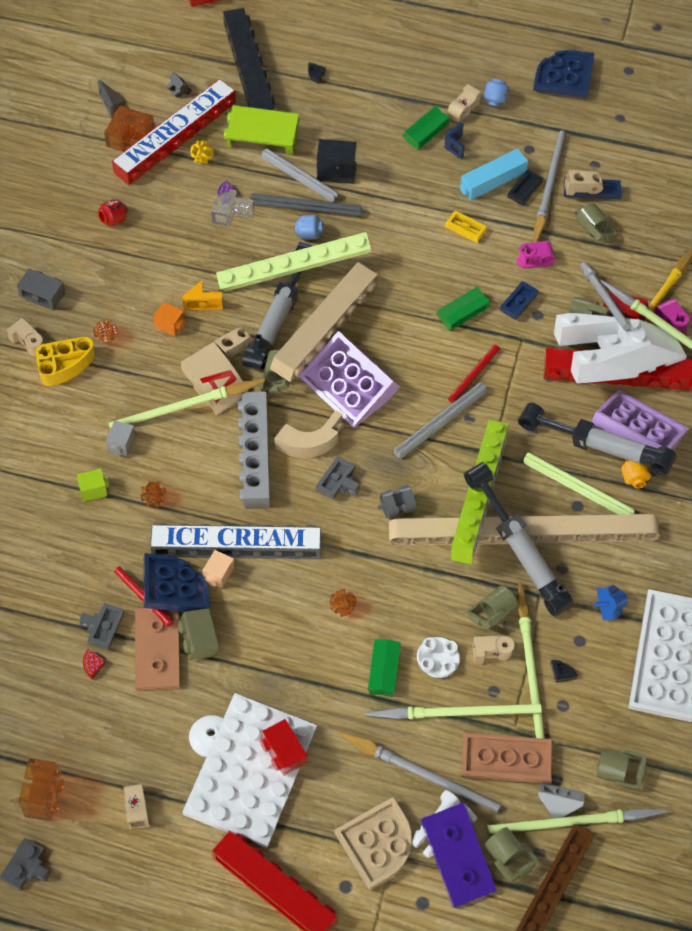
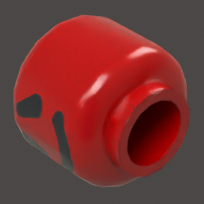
(112, 212)

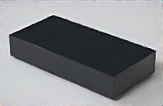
(525, 187)

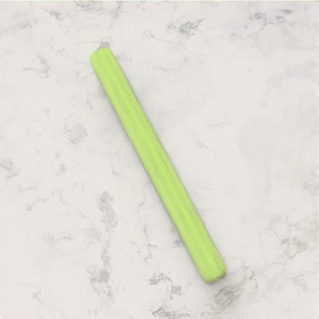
(577, 485)

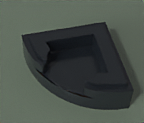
(316, 72)
(562, 671)

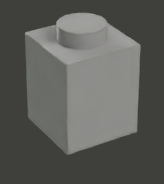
(120, 438)

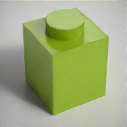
(93, 484)

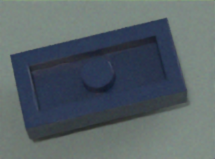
(519, 300)

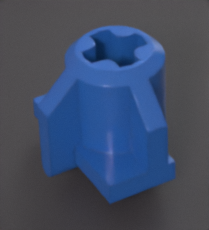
(611, 602)

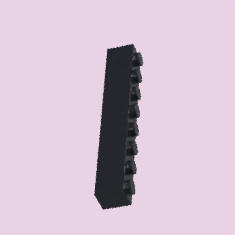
(248, 60)

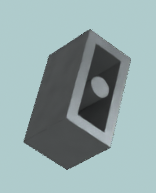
(41, 289)

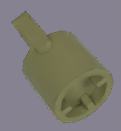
(595, 222)
(586, 306)
(271, 376)
(495, 605)
(614, 764)
(507, 849)

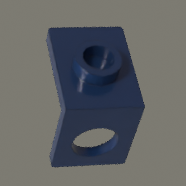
(452, 137)

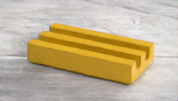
(464, 228)

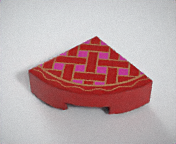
(92, 663)

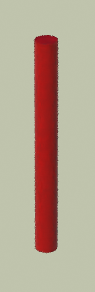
(474, 373)
(139, 592)

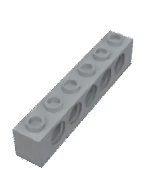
(254, 404)

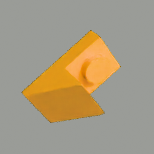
(199, 300)

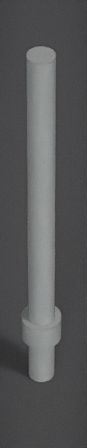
(591, 276)

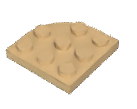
(377, 842)

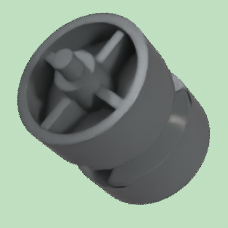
(395, 502)

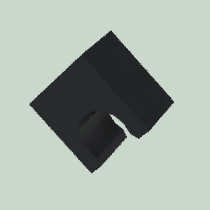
(336, 161)

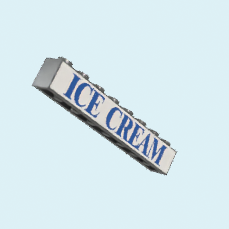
(236, 541)

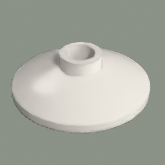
(198, 735)

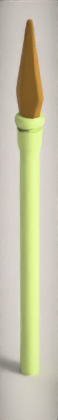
(232, 389)
(525, 625)

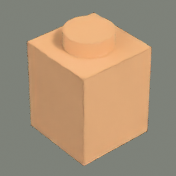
(218, 569)

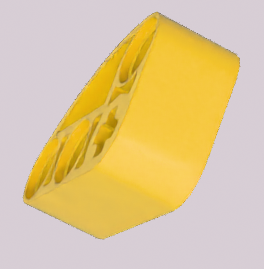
(64, 366)

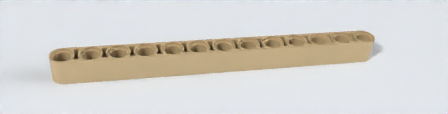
(539, 528)

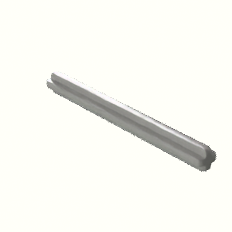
(440, 420)

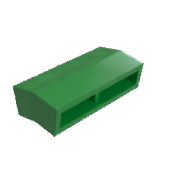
(426, 128)
(463, 308)
(384, 667)

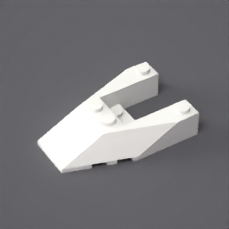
(621, 352)

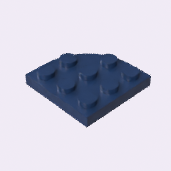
(565, 73)
(173, 584)

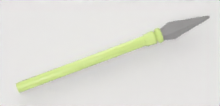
(642, 309)
(421, 712)
(609, 817)

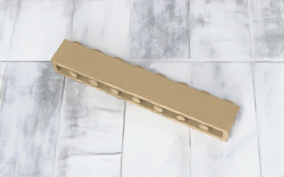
(323, 322)

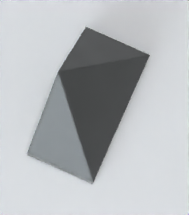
(110, 98)

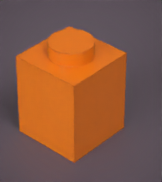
(169, 319)

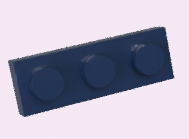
(610, 190)

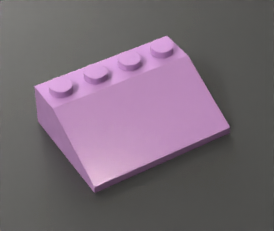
(349, 380)
(638, 422)

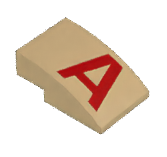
(209, 371)

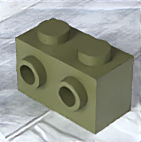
(198, 634)

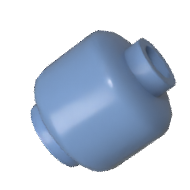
(496, 92)
(309, 227)

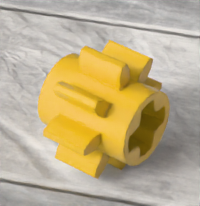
(201, 152)

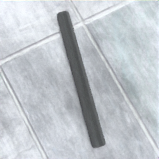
(307, 205)

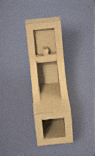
(310, 444)

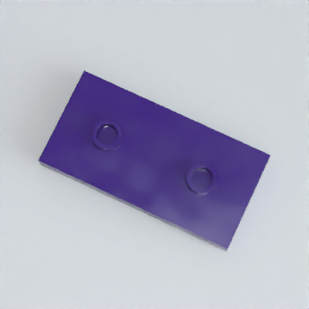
(458, 855)

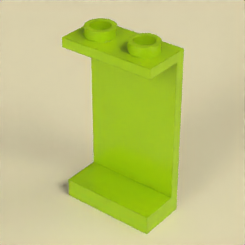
(262, 127)

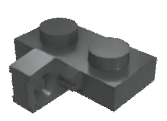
(338, 479)
(102, 625)
(25, 865)

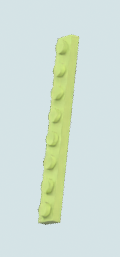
(293, 262)

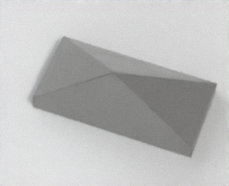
(560, 800)

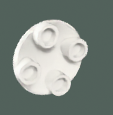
(438, 657)

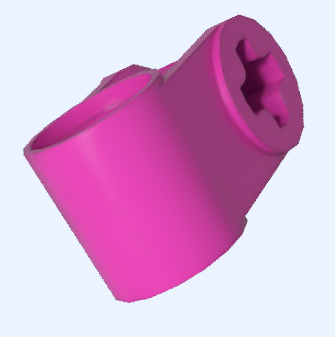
(537, 253)
(673, 314)

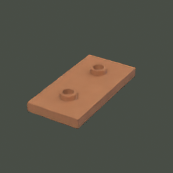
(156, 651)
(507, 758)

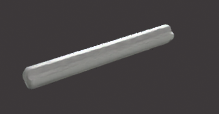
(300, 175)

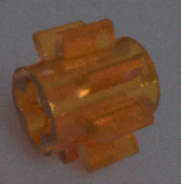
(105, 331)
(153, 494)
(342, 602)

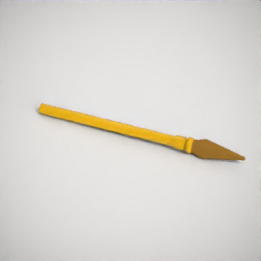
(676, 273)

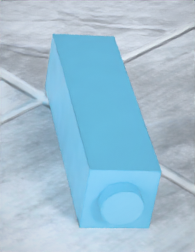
(493, 174)

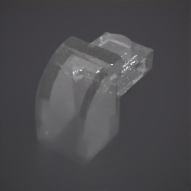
(228, 205)

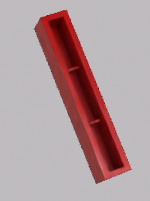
(272, 885)

